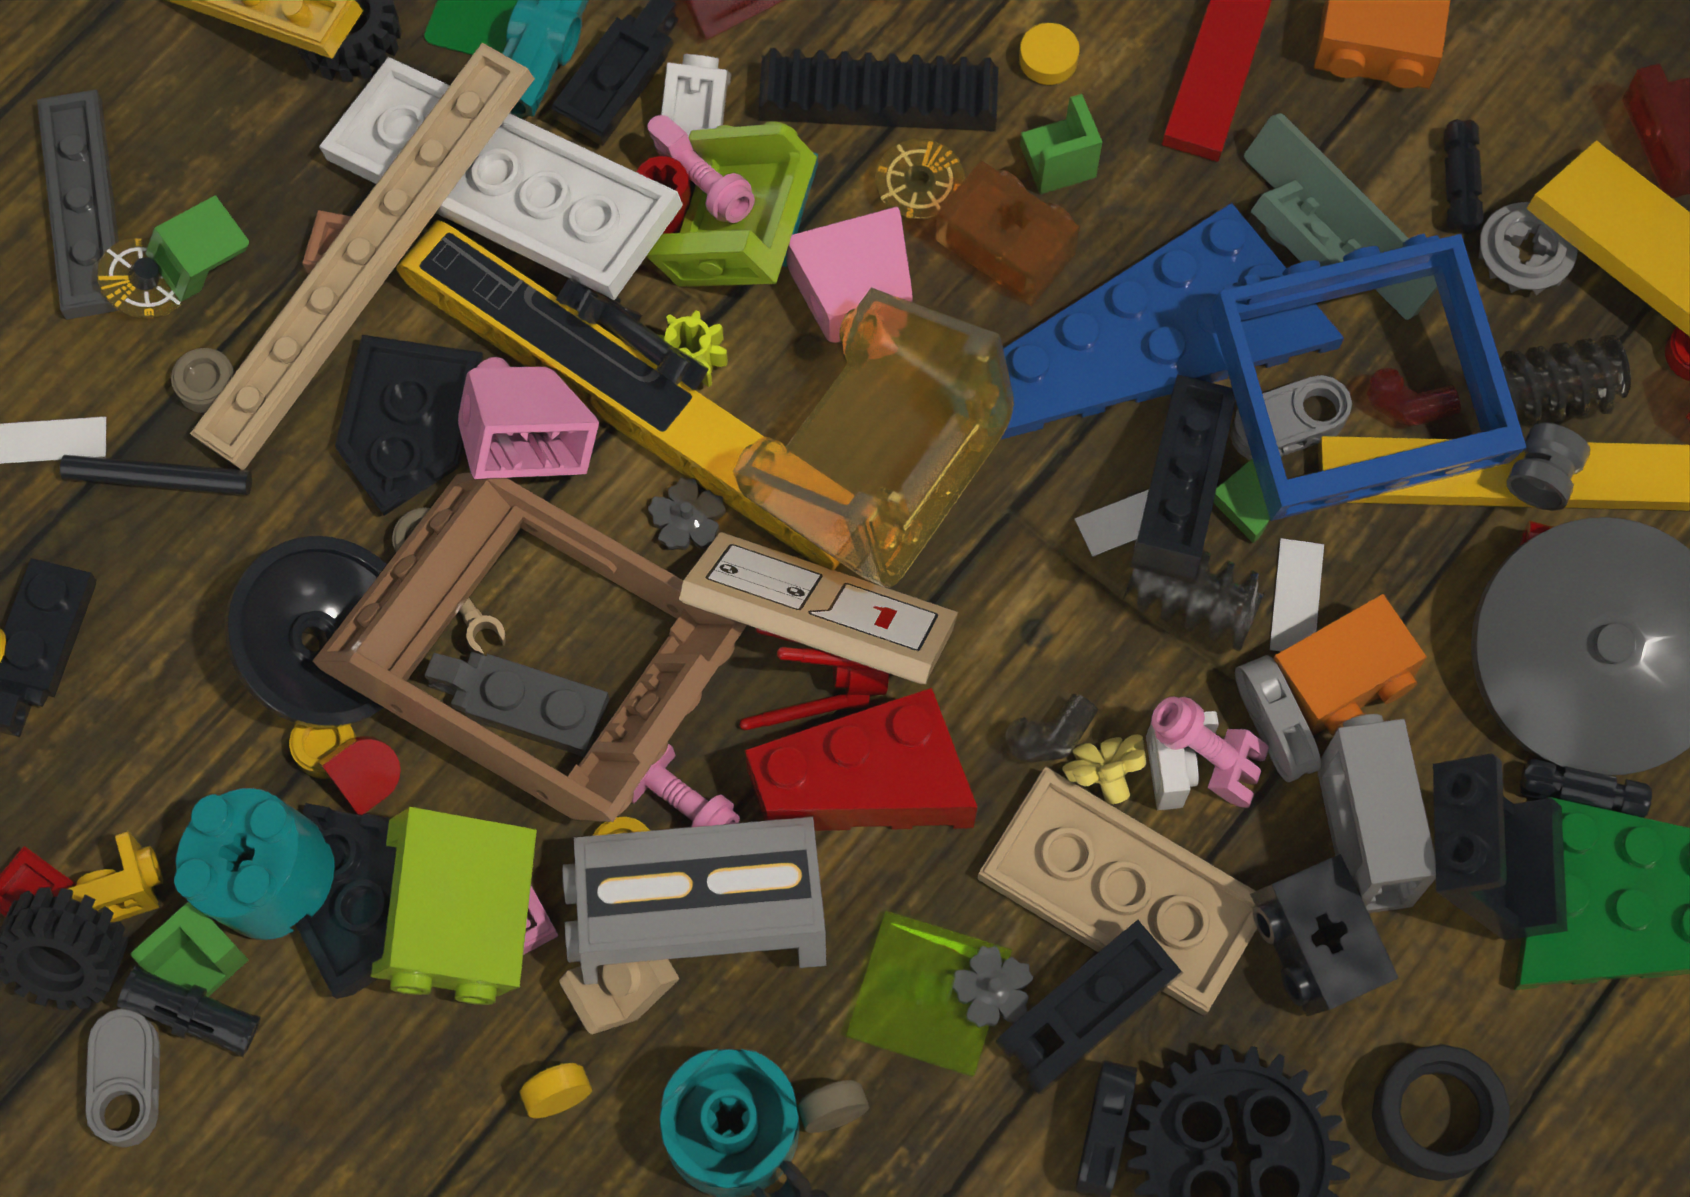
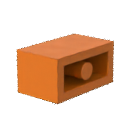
(1383, 40)
(1351, 665)

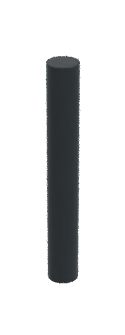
(156, 474)

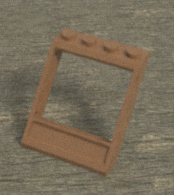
(434, 578)

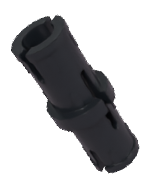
(188, 1011)

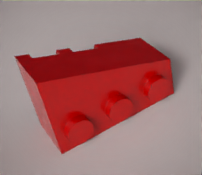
(867, 771)

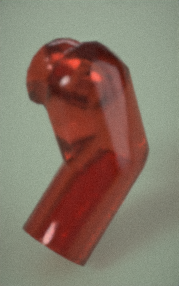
(1406, 406)

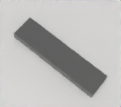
(78, 197)

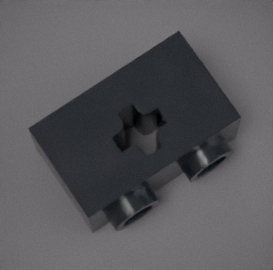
(1350, 957)

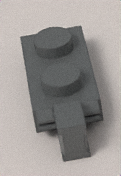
(521, 700)

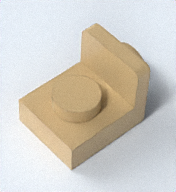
(621, 993)

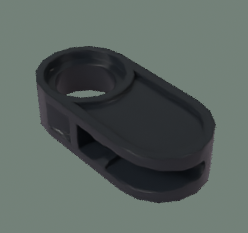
(1106, 1129)

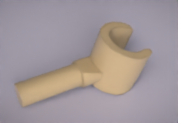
(475, 622)

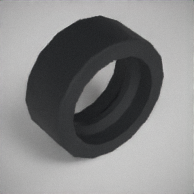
(1482, 1083)

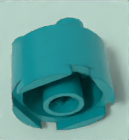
(253, 863)
(729, 1084)

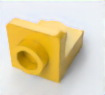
(126, 891)

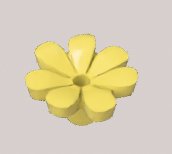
(1107, 765)

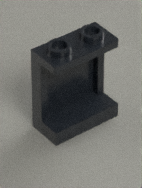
(1496, 855)

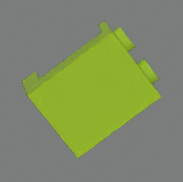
(754, 248)
(456, 905)

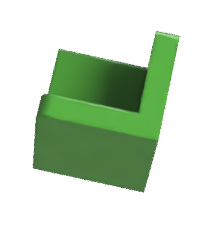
(1063, 150)
(194, 245)
(190, 951)

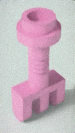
(727, 196)
(1181, 724)
(687, 801)

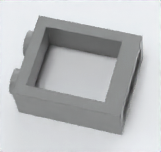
(1377, 812)

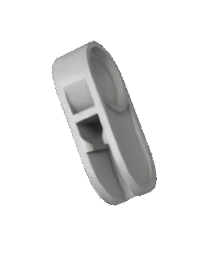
(1289, 421)
(1277, 718)
(121, 1062)

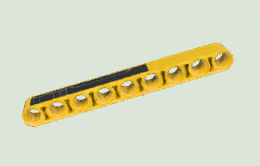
(594, 364)

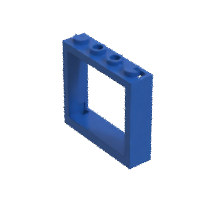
(1359, 272)

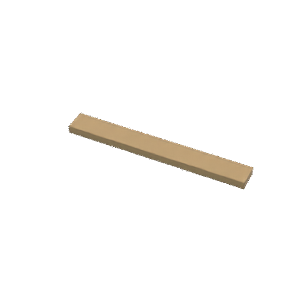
(362, 256)

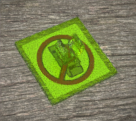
(910, 995)

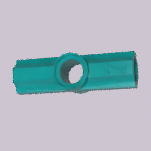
(540, 39)

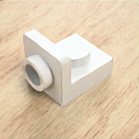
(695, 93)
(1173, 769)

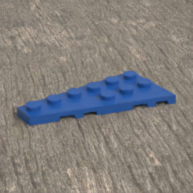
(1153, 325)

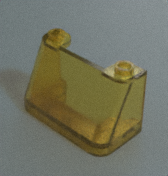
(887, 438)

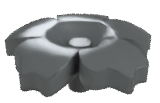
(687, 516)
(993, 988)

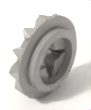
(1499, 251)

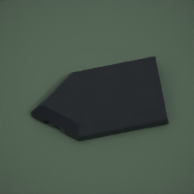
(403, 417)
(353, 920)

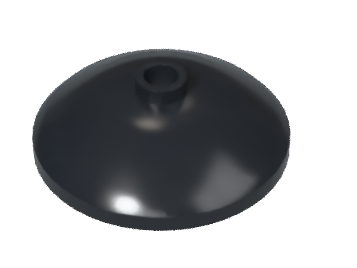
(290, 591)

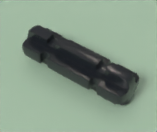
(1463, 176)
(1585, 787)

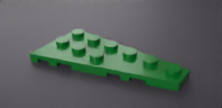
(1622, 902)

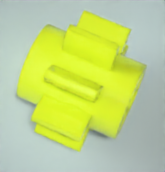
(699, 339)

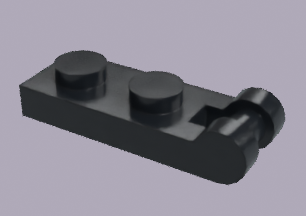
(1091, 1005)

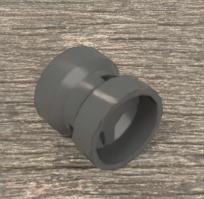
(1548, 466)

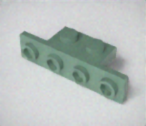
(1322, 211)

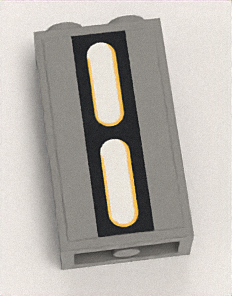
(695, 894)

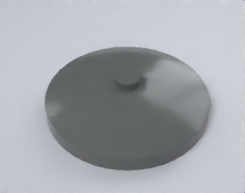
(1589, 646)

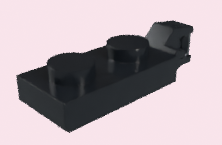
(617, 72)
(40, 638)

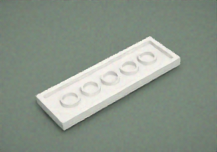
(521, 189)

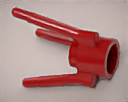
(857, 679)

